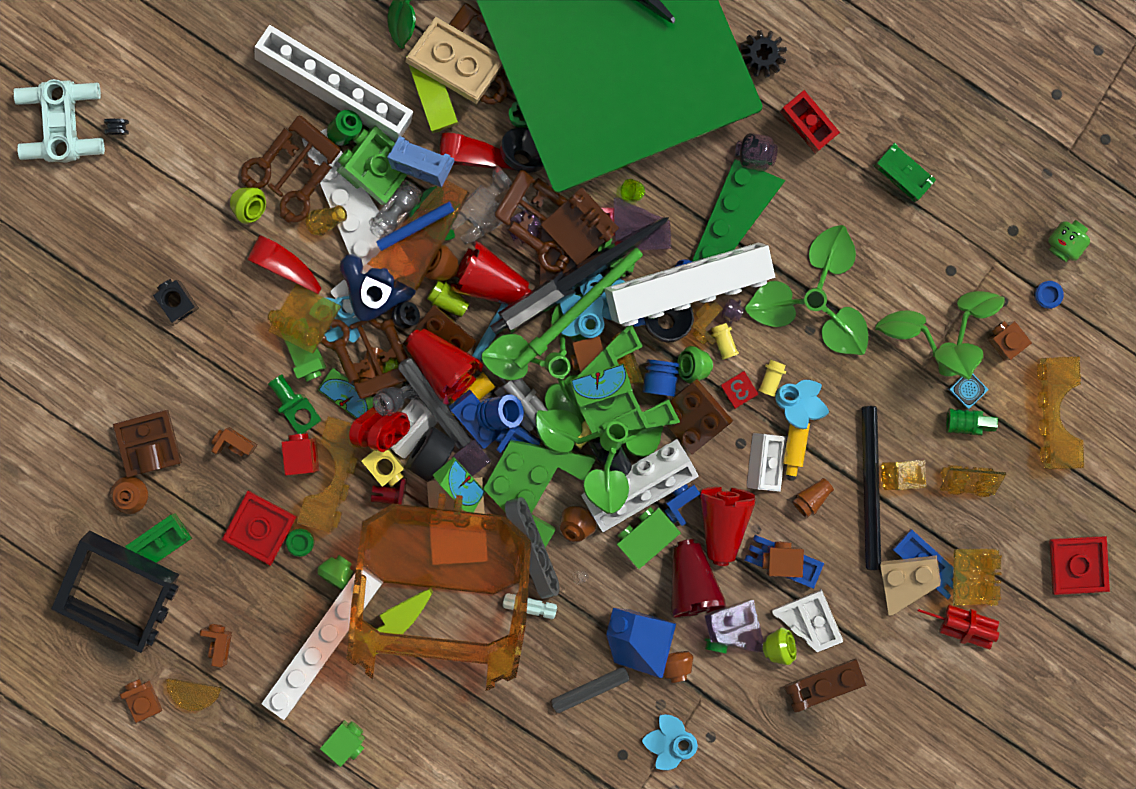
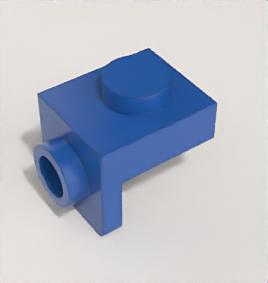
(516, 433)
(681, 497)

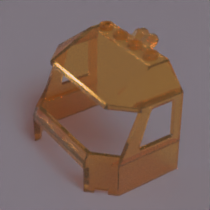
(448, 553)

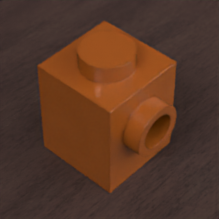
(1008, 340)
(585, 352)
(783, 560)

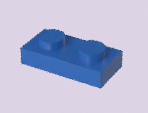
(466, 411)

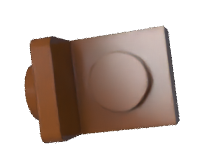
(238, 443)
(220, 648)
(141, 700)

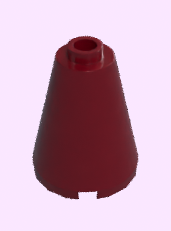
(693, 582)

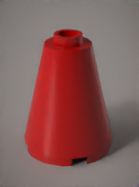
(488, 277)
(443, 364)
(725, 521)

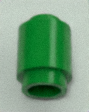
(344, 127)

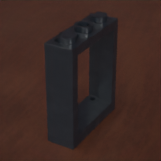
(101, 621)

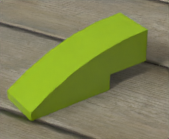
(434, 101)
(403, 615)

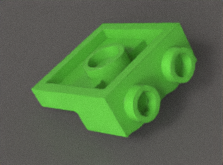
(368, 165)

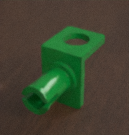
(292, 403)

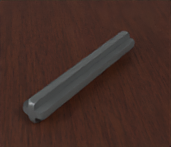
(433, 403)

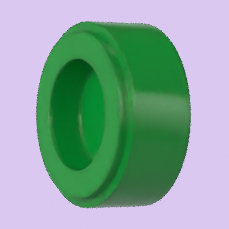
(300, 542)

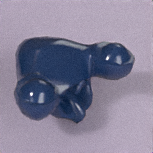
(374, 291)

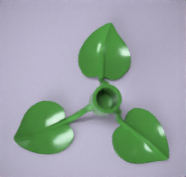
(774, 304)
(507, 348)
(951, 358)
(604, 488)

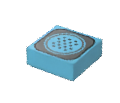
(968, 391)

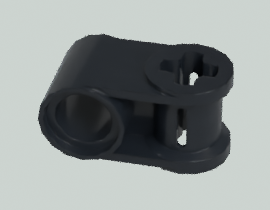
(620, 460)

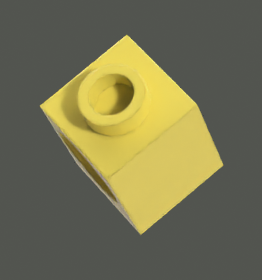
(373, 460)

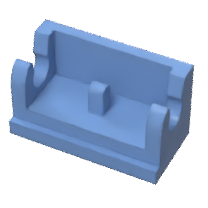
(420, 162)

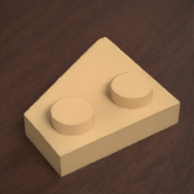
(908, 580)

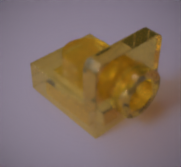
(904, 475)

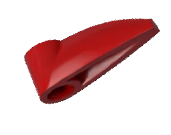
(471, 151)
(282, 263)

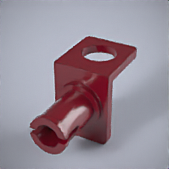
(390, 495)

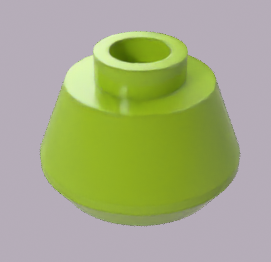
(248, 204)
(780, 647)

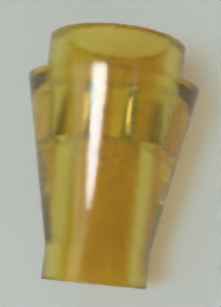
(323, 220)

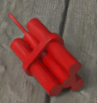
(968, 626)

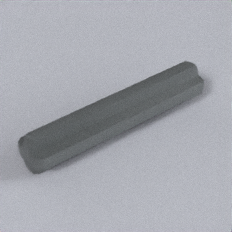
(590, 690)

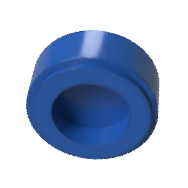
(1048, 294)

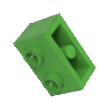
(647, 536)

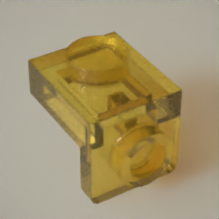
(706, 315)

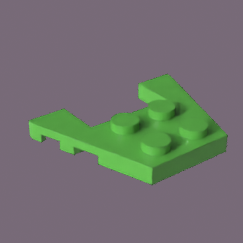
(622, 407)
(526, 472)

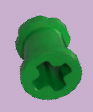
(515, 120)

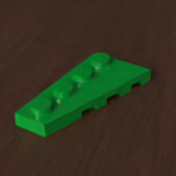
(736, 209)

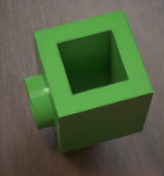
(344, 743)

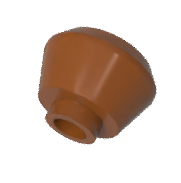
(443, 266)
(136, 497)
(577, 523)
(678, 666)

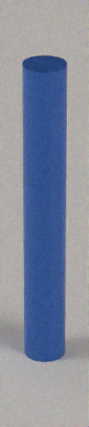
(415, 226)

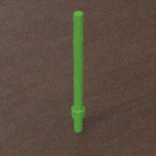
(539, 345)

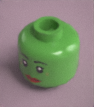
(1069, 241)

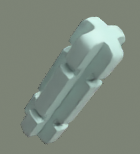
(534, 606)

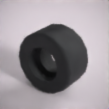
(430, 454)

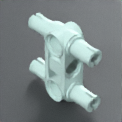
(59, 121)

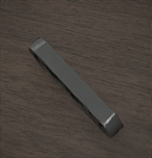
(540, 564)

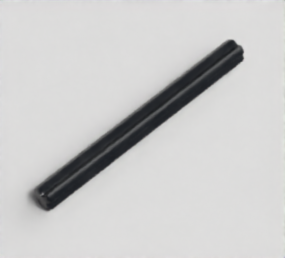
(871, 488)

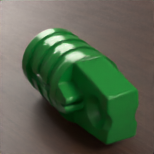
(969, 422)

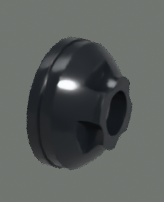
(520, 142)
(681, 326)

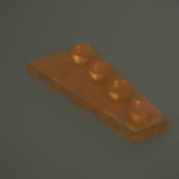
(413, 256)

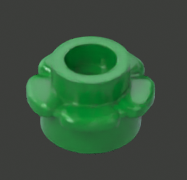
(715, 647)

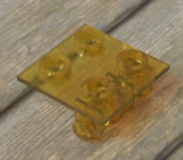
(303, 318)
(982, 482)
(975, 577)

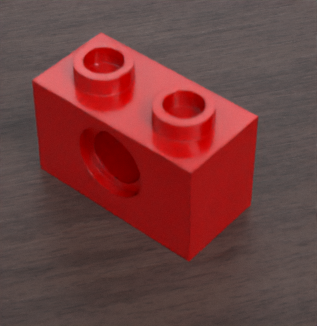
(809, 121)
(300, 454)

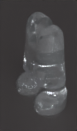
(482, 206)

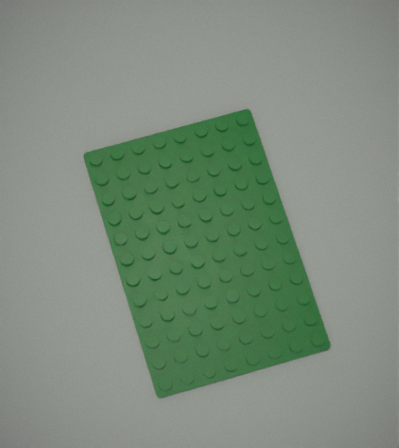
(617, 79)

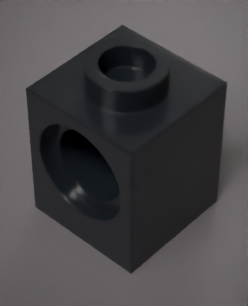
(186, 306)

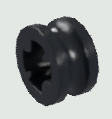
(116, 126)
(399, 313)

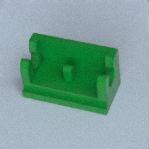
(904, 172)
(161, 539)

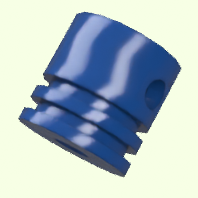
(660, 378)
(500, 412)

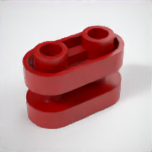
(378, 431)

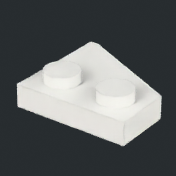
(811, 620)

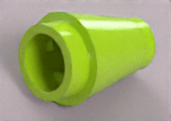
(446, 299)

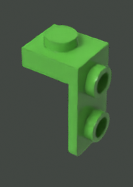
(306, 363)

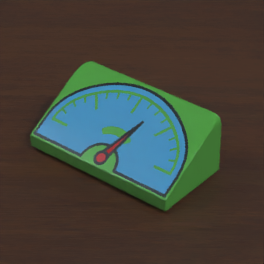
(601, 385)
(344, 394)
(458, 481)

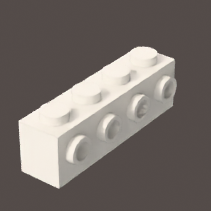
(649, 482)

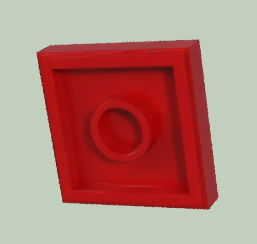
(259, 528)
(1079, 565)

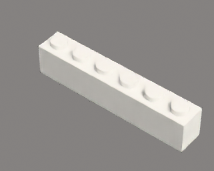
(331, 83)
(690, 283)
(317, 649)

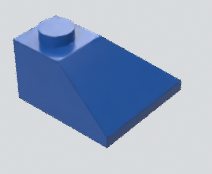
(640, 640)

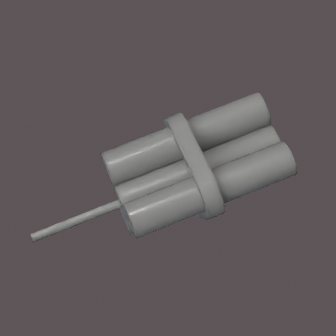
(527, 396)

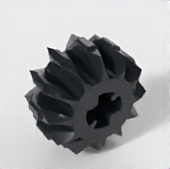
(771, 60)

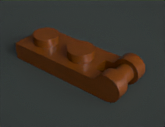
(826, 685)

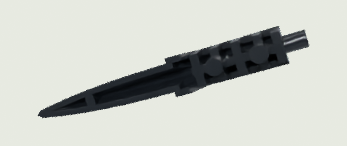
(563, 285)

